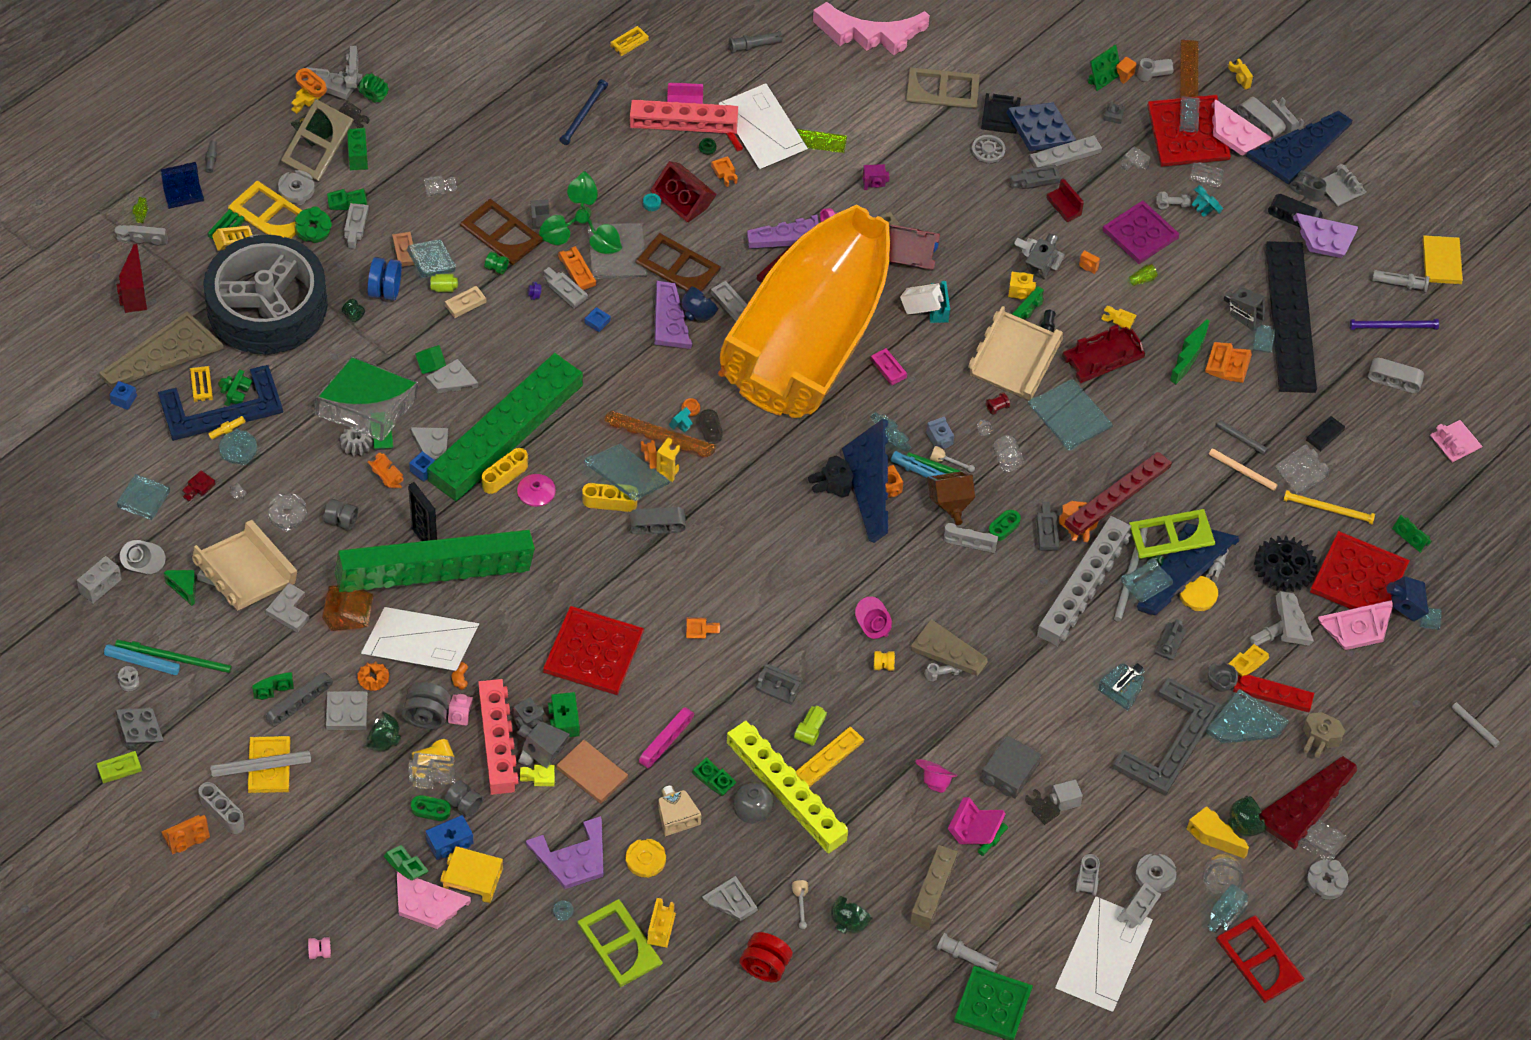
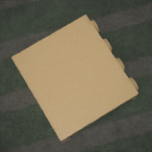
(1015, 354)
(245, 566)

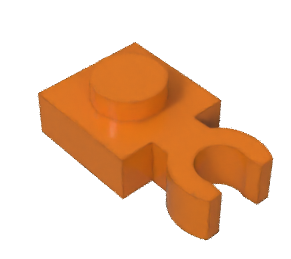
(724, 168)

